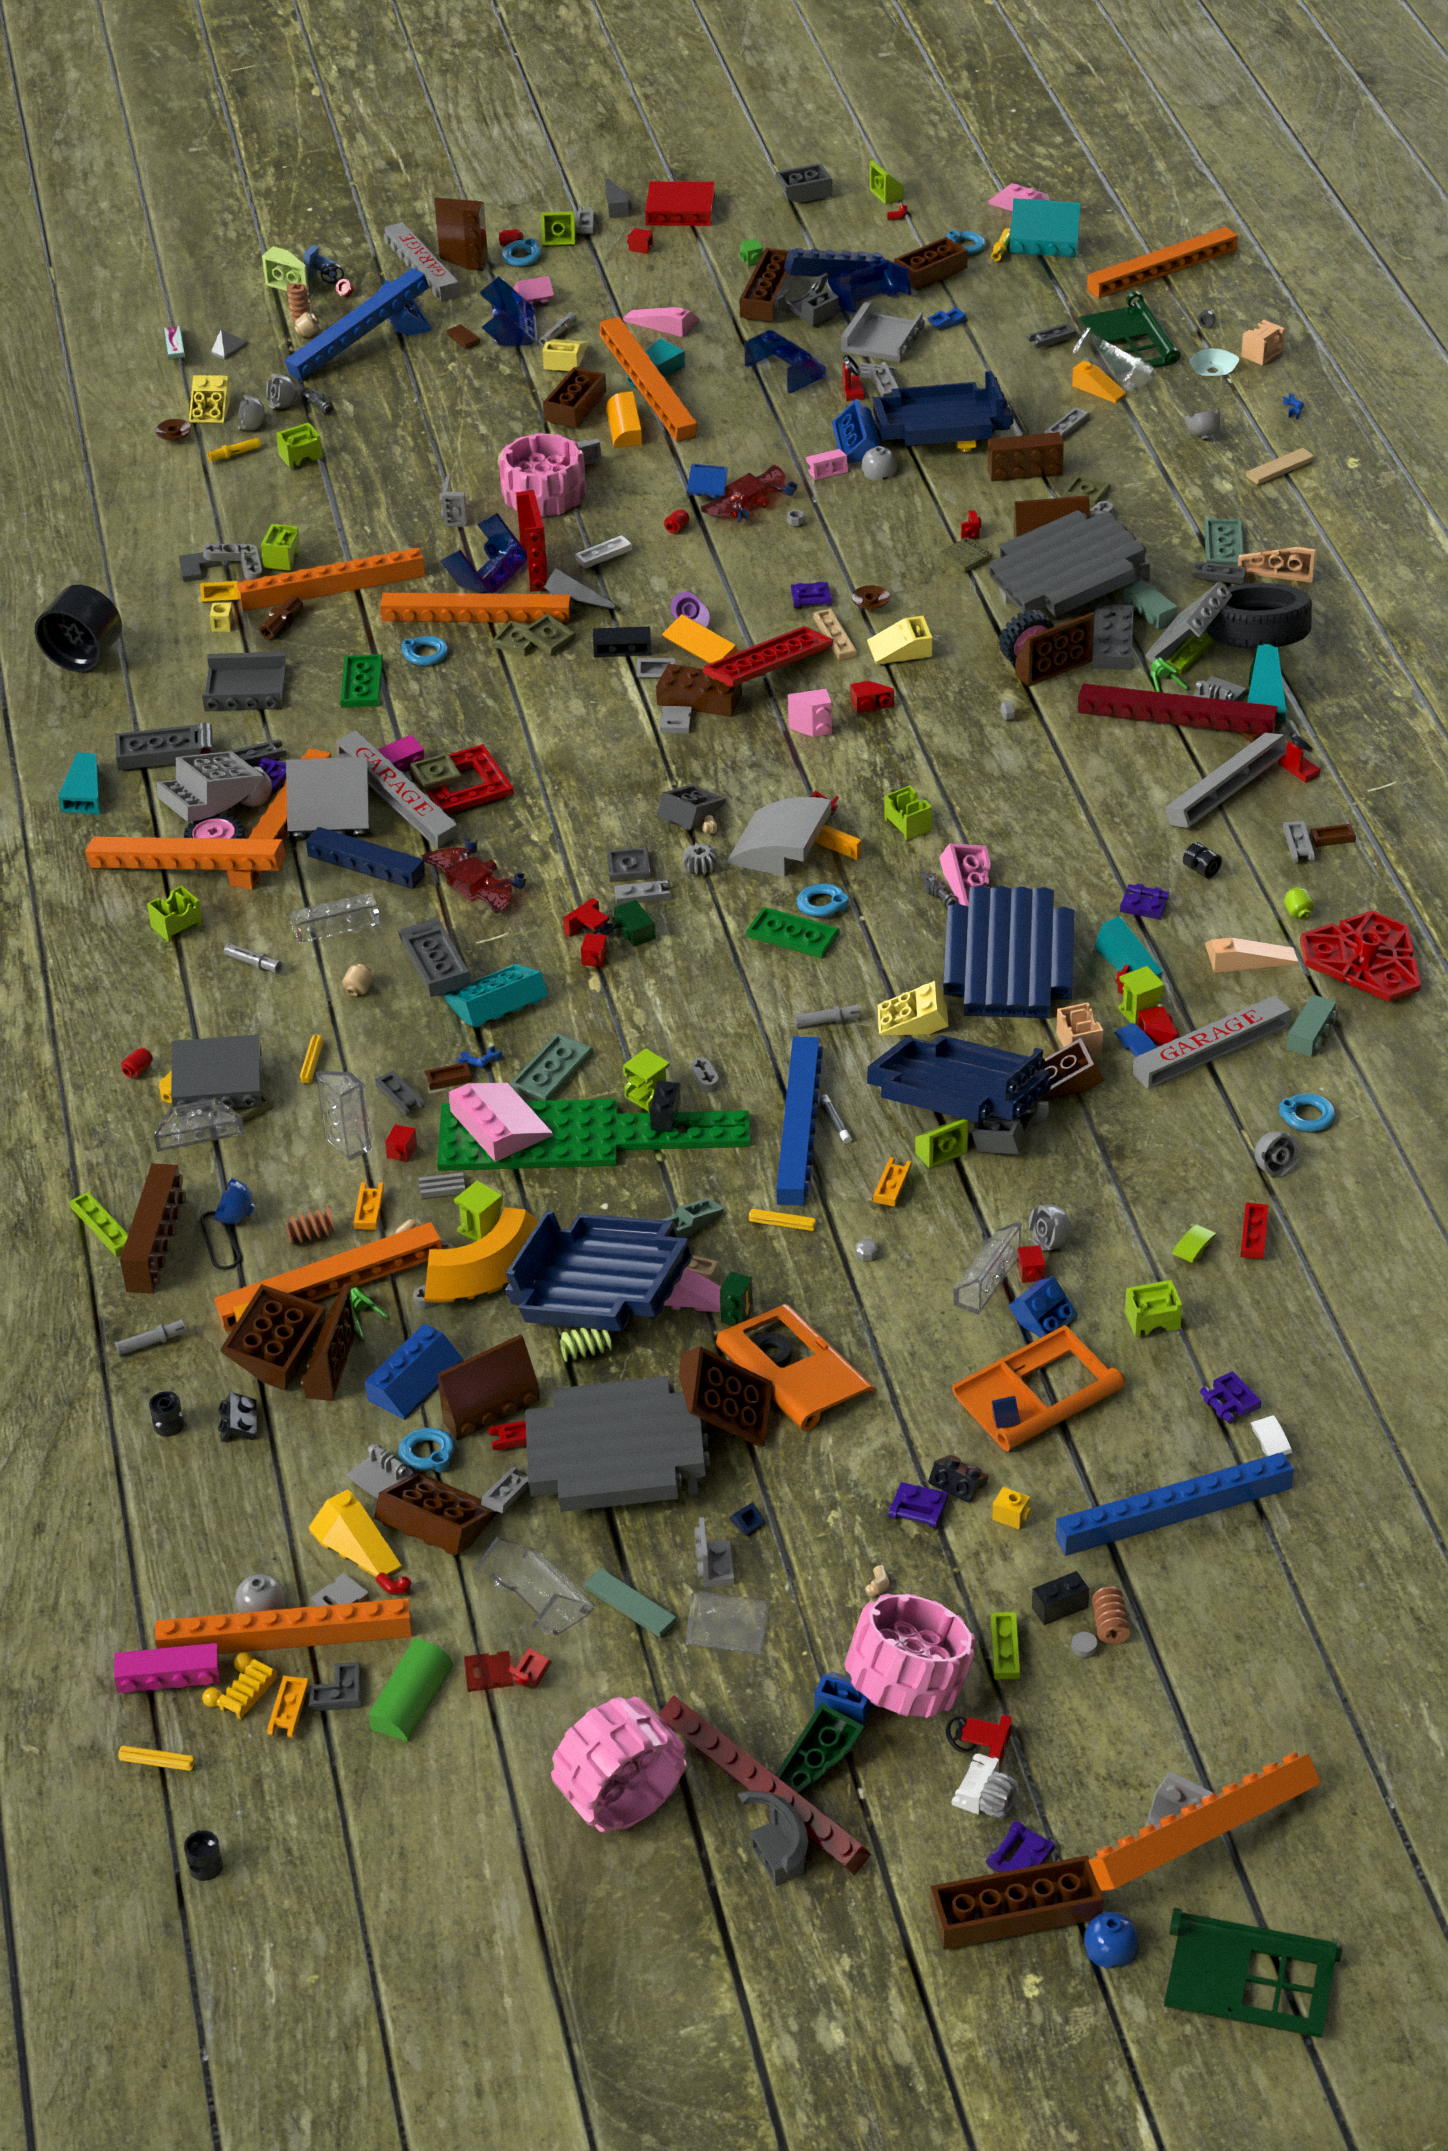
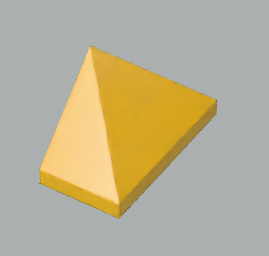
(219, 591)

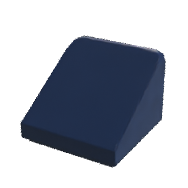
(1005, 1412)
(747, 1519)

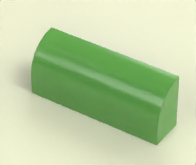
(410, 1690)

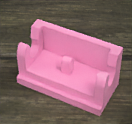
(827, 464)

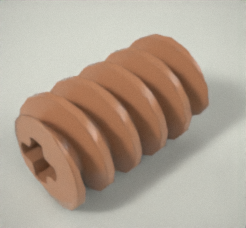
(298, 300)
(309, 1225)
(1110, 1615)

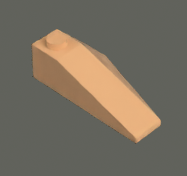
(1287, 563)
(1241, 954)

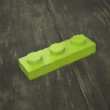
(1005, 1645)

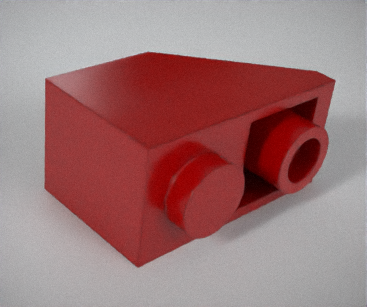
(870, 696)
(1158, 1025)

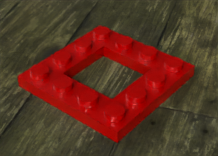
(494, 786)

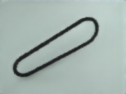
(209, 1247)

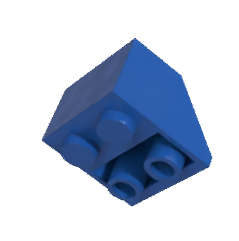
(707, 480)
(1043, 1307)
(839, 1694)

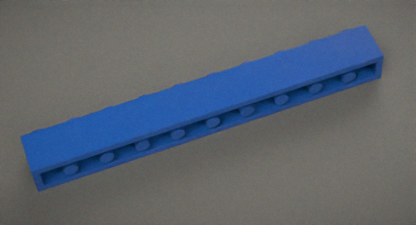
(356, 324)
(799, 1121)
(1174, 1503)

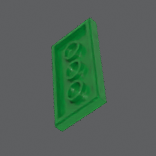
(361, 680)
(792, 932)

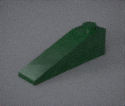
(819, 1747)

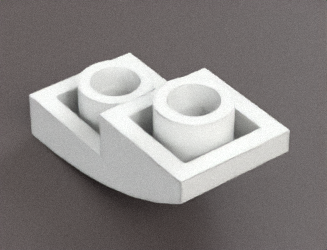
(1271, 1436)

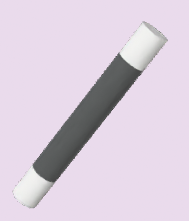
(835, 1119)

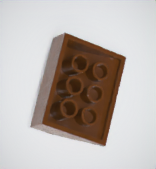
(462, 232)
(1036, 513)
(1056, 650)
(274, 1335)
(331, 1349)
(487, 1387)
(726, 1394)
(433, 1512)

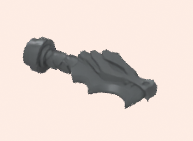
(318, 399)
(936, 888)

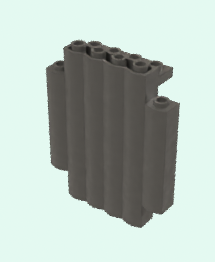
(1068, 562)
(615, 1444)

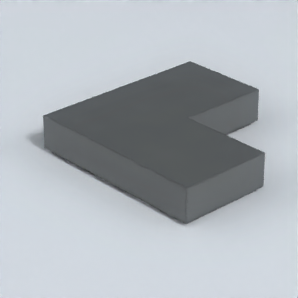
(191, 566)
(342, 1694)

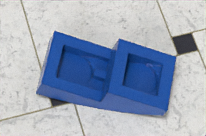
(945, 320)
(1135, 1039)

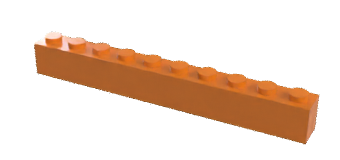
(1162, 262)
(648, 379)
(331, 579)
(474, 607)
(271, 826)
(186, 853)
(332, 1273)
(289, 1627)
(1203, 1821)

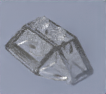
(197, 1124)

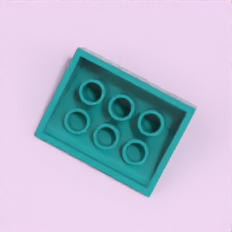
(1045, 227)
(497, 994)

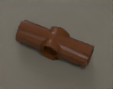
(281, 617)

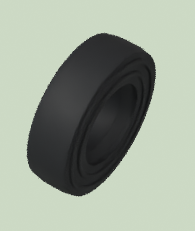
(777, 1341)

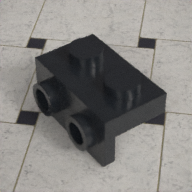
(238, 1417)
(957, 1477)

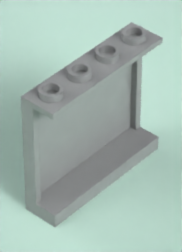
(880, 334)
(1194, 618)
(327, 795)

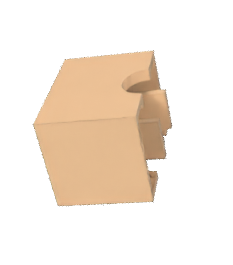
(1263, 343)
(1077, 1023)

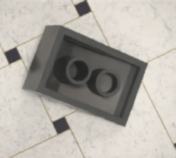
(688, 806)

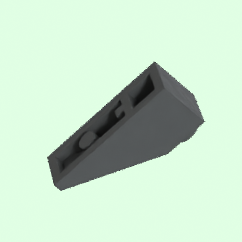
(617, 200)

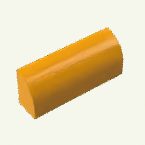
(623, 420)
(698, 640)

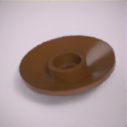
(173, 429)
(870, 597)

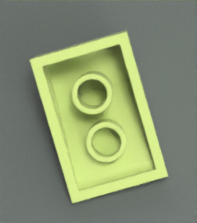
(283, 269)

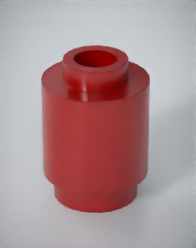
(509, 236)
(676, 521)
(136, 1062)

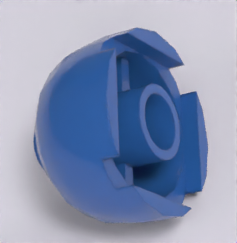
(234, 1203)
(1111, 1940)

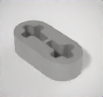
(701, 1076)

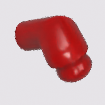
(893, 215)
(401, 1586)

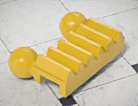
(246, 1690)

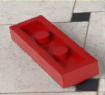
(1254, 1230)

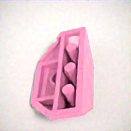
(1005, 198)

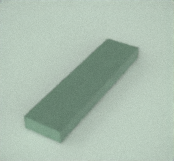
(630, 1602)

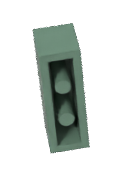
(1150, 604)
(1312, 1025)

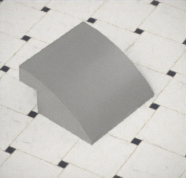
(208, 784)
(781, 834)

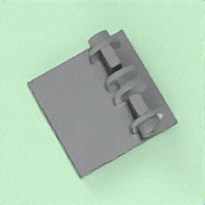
(1218, 689)
(378, 1471)

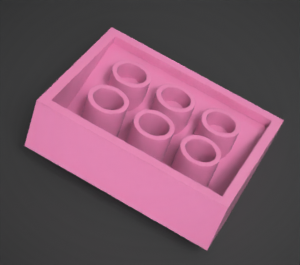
(497, 1118)

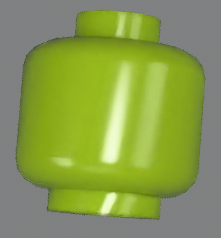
(1299, 903)

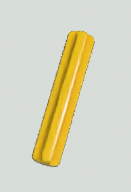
(311, 1059)
(782, 1219)
(156, 1758)

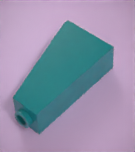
(666, 358)
(1267, 680)
(81, 787)
(1122, 947)

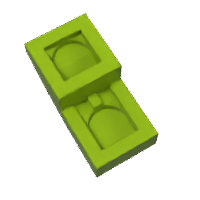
(1193, 1243)

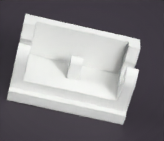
(969, 1793)

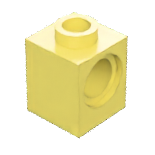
(221, 617)

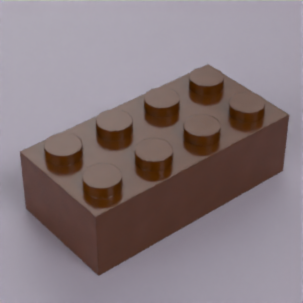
(933, 262)
(574, 397)
(1025, 456)
(697, 690)

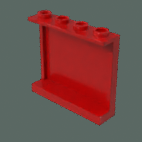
(679, 203)
(532, 538)

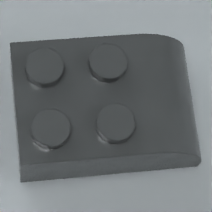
(805, 183)

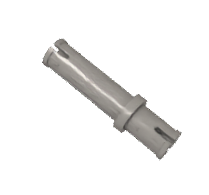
(561, 326)
(260, 961)
(825, 1016)
(150, 1337)

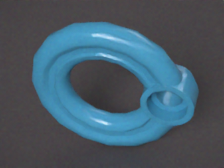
(978, 239)
(529, 245)
(410, 646)
(838, 904)
(1289, 1106)
(438, 1460)

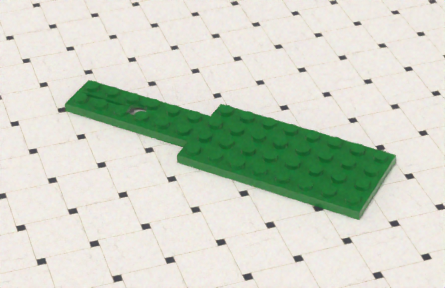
(590, 1135)

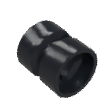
(1202, 860)
(166, 1414)
(203, 1855)

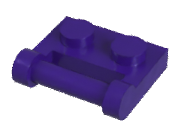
(810, 594)
(276, 772)
(918, 1504)
(1032, 1852)

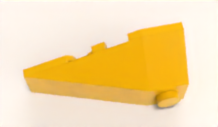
(351, 1532)

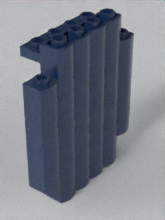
(943, 412)
(1009, 952)
(960, 1078)
(597, 1270)

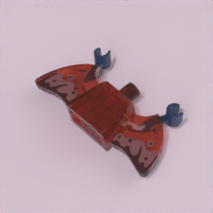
(749, 493)
(473, 877)

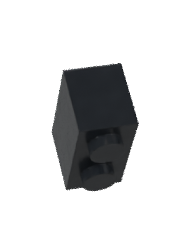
(665, 1106)
(1060, 1597)

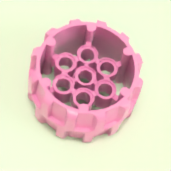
(547, 466)
(910, 1655)
(618, 1764)

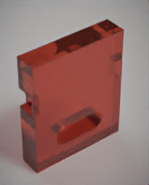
(493, 1671)

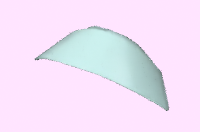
(1220, 359)

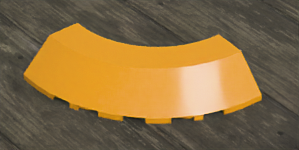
(481, 1264)

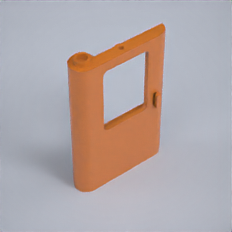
(1005, 1380)
(802, 1387)

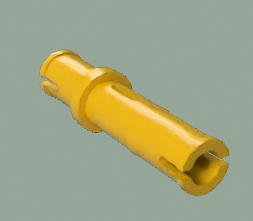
(1001, 246)
(231, 450)

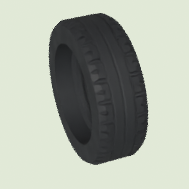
(1262, 616)

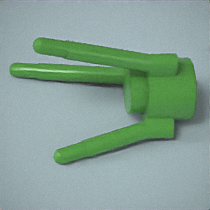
(1162, 670)
(360, 1303)

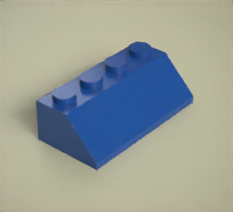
(408, 319)
(855, 431)
(411, 1372)

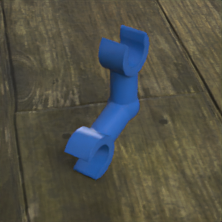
(1299, 405)
(492, 1055)

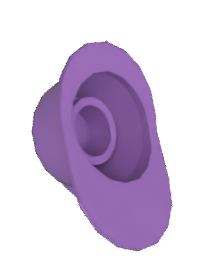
(691, 607)

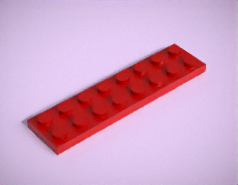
(767, 656)

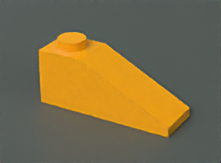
(1094, 381)

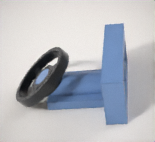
(317, 262)

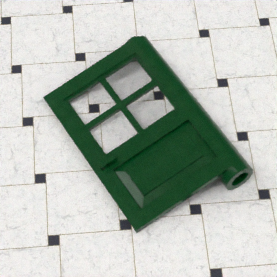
(1130, 323)
(1213, 1969)

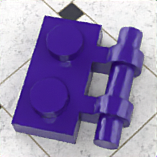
(1144, 906)
(1235, 1392)

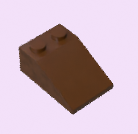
(1072, 1070)

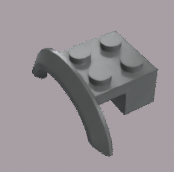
(814, 305)
(1005, 1135)
(780, 1843)

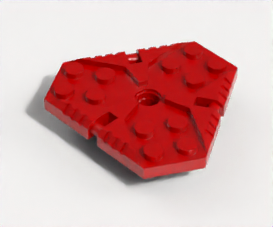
(1367, 953)

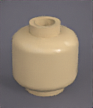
(307, 324)
(357, 980)

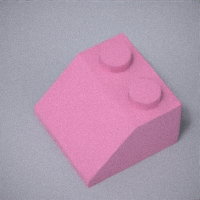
(535, 290)
(810, 712)

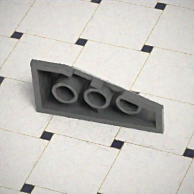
(565, 584)

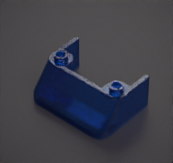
(869, 280)
(513, 315)
(804, 366)
(504, 555)

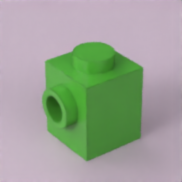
(750, 251)

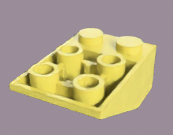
(563, 354)
(209, 399)
(902, 641)
(914, 1012)

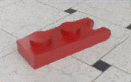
(510, 1435)

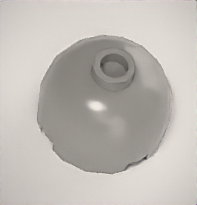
(281, 391)
(251, 414)
(1204, 423)
(879, 463)
(260, 793)
(1277, 1153)
(1050, 1226)
(259, 1593)

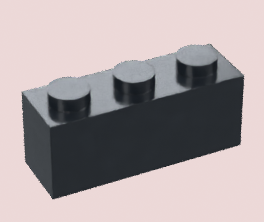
(622, 641)

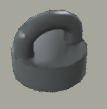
(1206, 318)

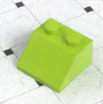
(884, 185)
(558, 228)
(942, 1143)

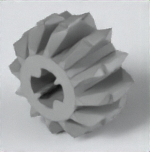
(700, 858)
(998, 1795)

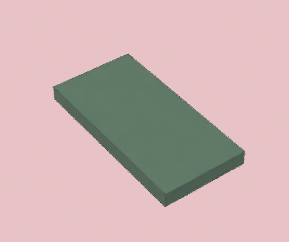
(1223, 541)
(551, 1068)

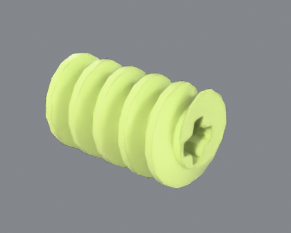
(584, 1341)

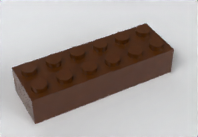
(765, 285)
(152, 1228)
(1015, 1902)

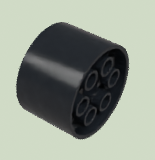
(78, 628)

